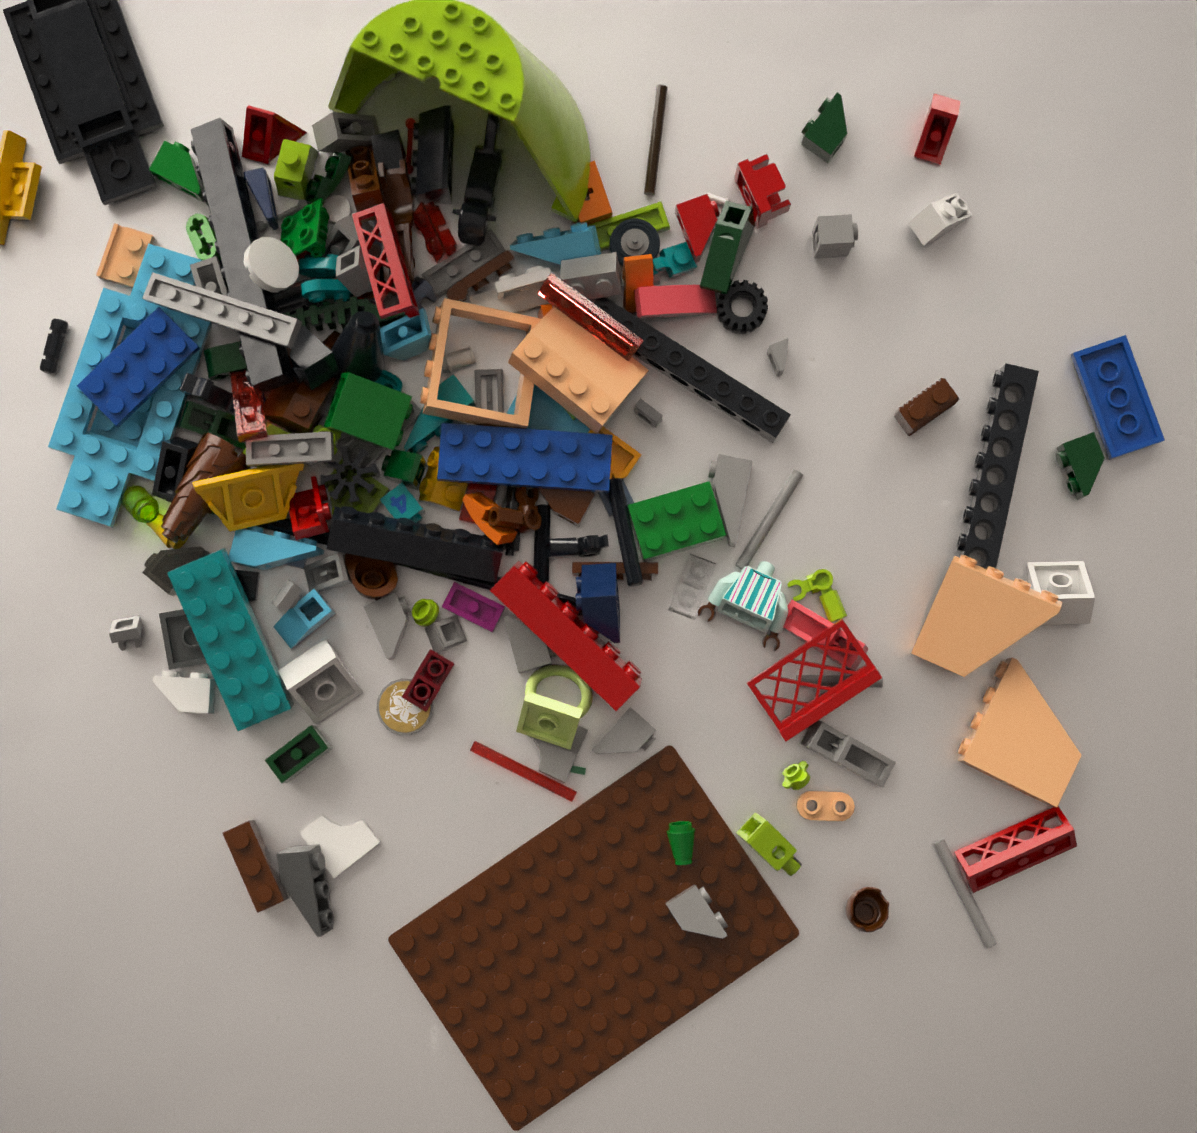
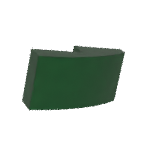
(322, 186)

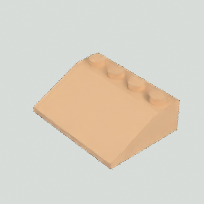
(576, 369)

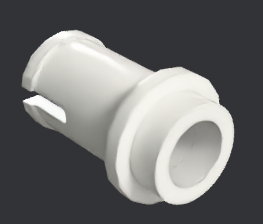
(458, 359)

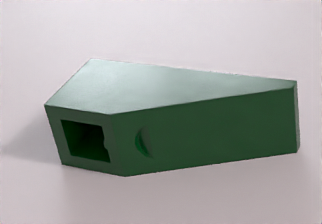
(727, 246)

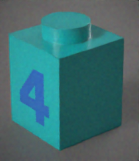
(402, 504)

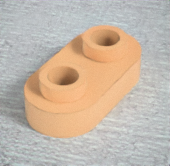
(825, 806)

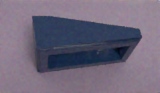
(262, 191)

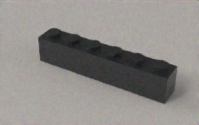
(414, 544)

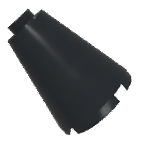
(360, 347)

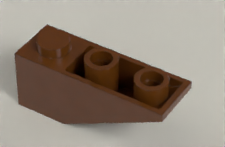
(364, 179)
(568, 503)

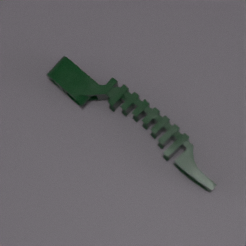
(227, 358)

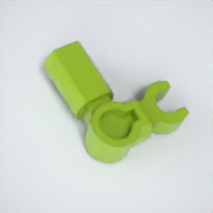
(830, 599)

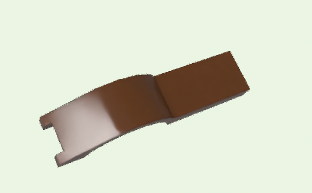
(399, 201)

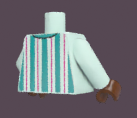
(751, 599)

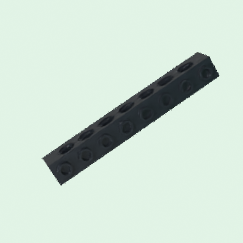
(701, 376)
(1022, 383)

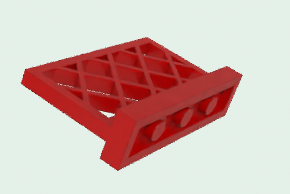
(827, 701)

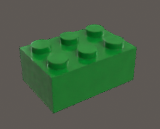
(676, 521)

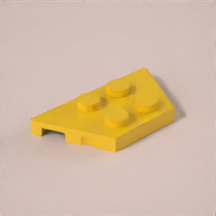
(250, 495)

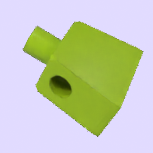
(295, 166)
(764, 838)

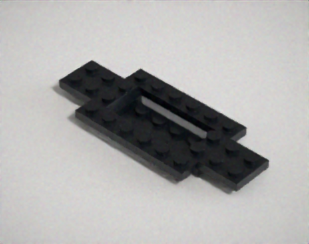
(79, 90)

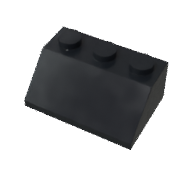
(434, 156)

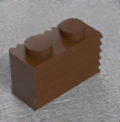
(926, 406)

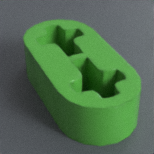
(198, 240)

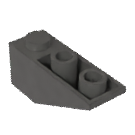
(304, 880)

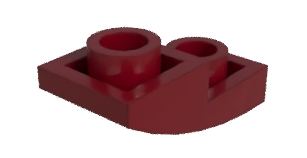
(427, 680)

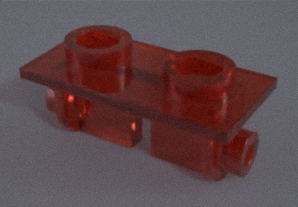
(428, 220)

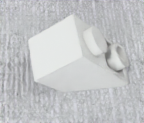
(940, 218)
(188, 694)

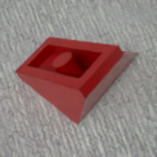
(265, 133)

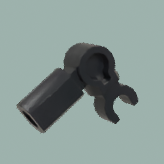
(571, 547)

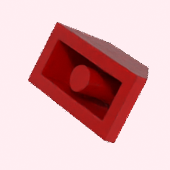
(937, 128)
(697, 222)

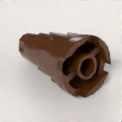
(188, 509)

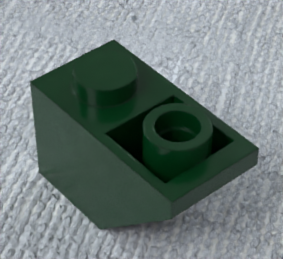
(828, 131)
(1082, 463)

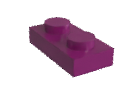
(473, 607)

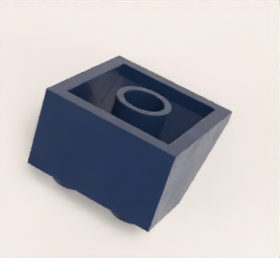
(599, 599)

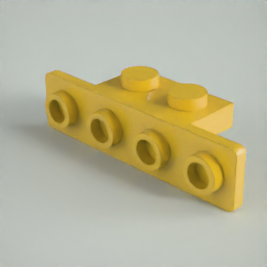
(17, 182)

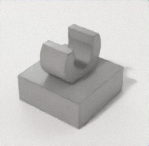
(126, 629)

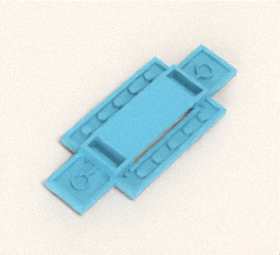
(112, 454)

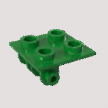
(307, 230)

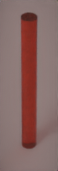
(523, 771)

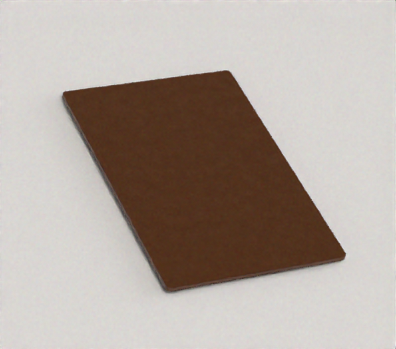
(569, 940)

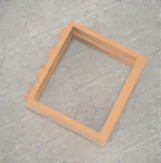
(433, 368)

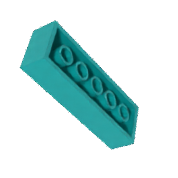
(231, 639)

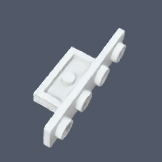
(515, 292)

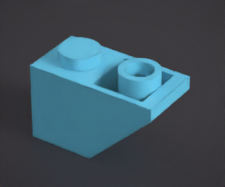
(304, 618)

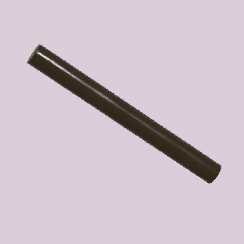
(655, 140)

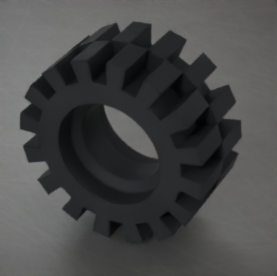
(746, 323)

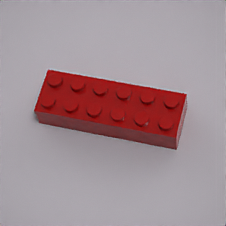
(567, 634)

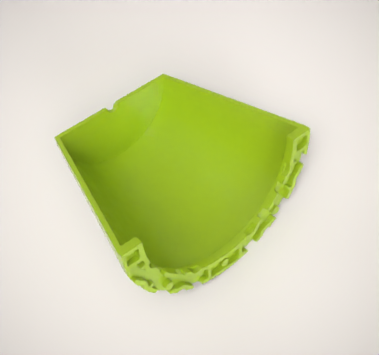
(482, 67)

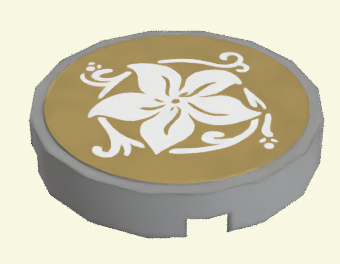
(397, 713)

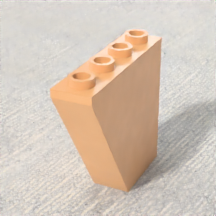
(979, 616)
(1020, 738)

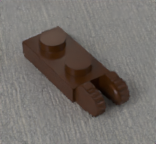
(479, 278)

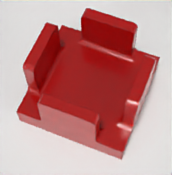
(760, 188)

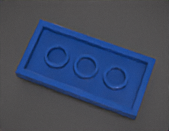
(138, 367)
(1117, 397)

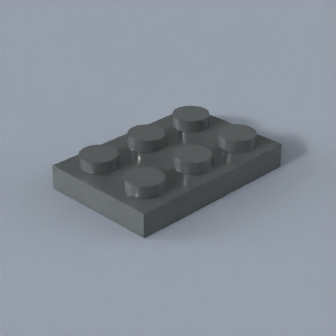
(179, 640)

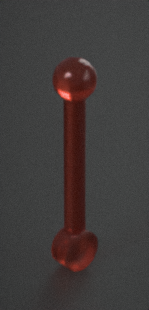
(409, 123)

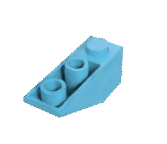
(559, 246)
(266, 551)

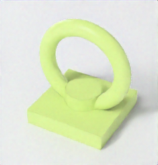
(549, 718)

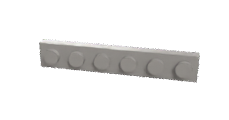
(222, 310)

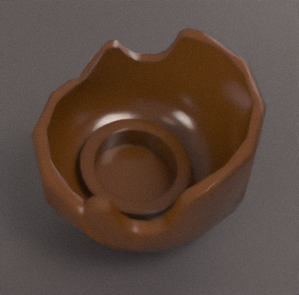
(867, 909)

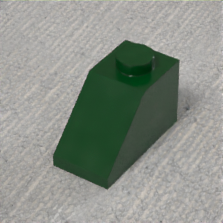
(404, 468)

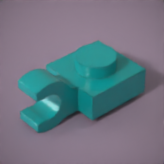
(674, 260)

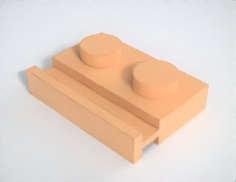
(123, 255)

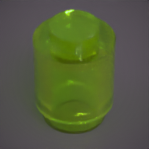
(140, 504)

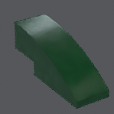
(202, 419)

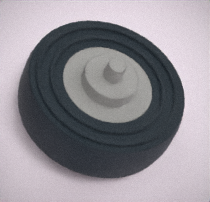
(634, 238)

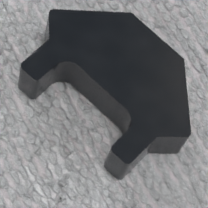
(207, 393)

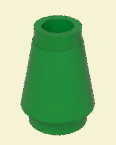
(681, 841)

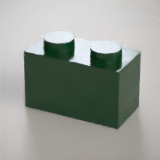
(298, 754)

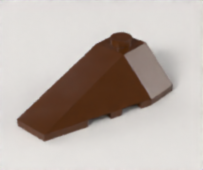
(297, 405)

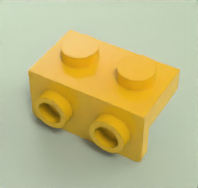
(440, 492)

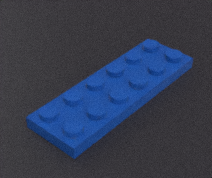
(524, 457)

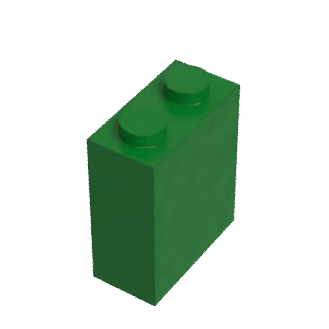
(368, 411)

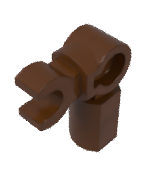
(524, 518)

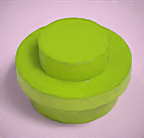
(425, 612)

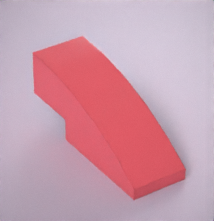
(674, 301)
(807, 624)

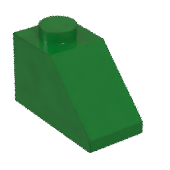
(178, 169)

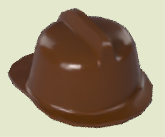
(371, 576)

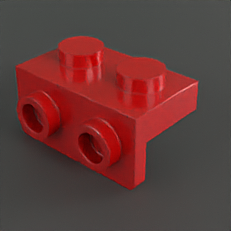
(309, 511)

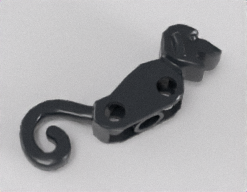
(481, 187)

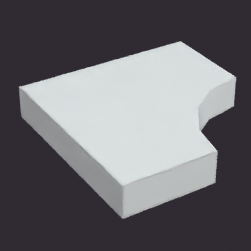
(340, 843)

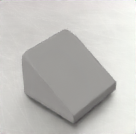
(777, 356)
(445, 634)

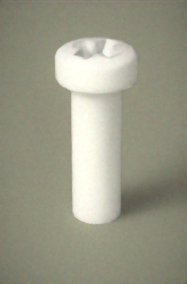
(718, 200)

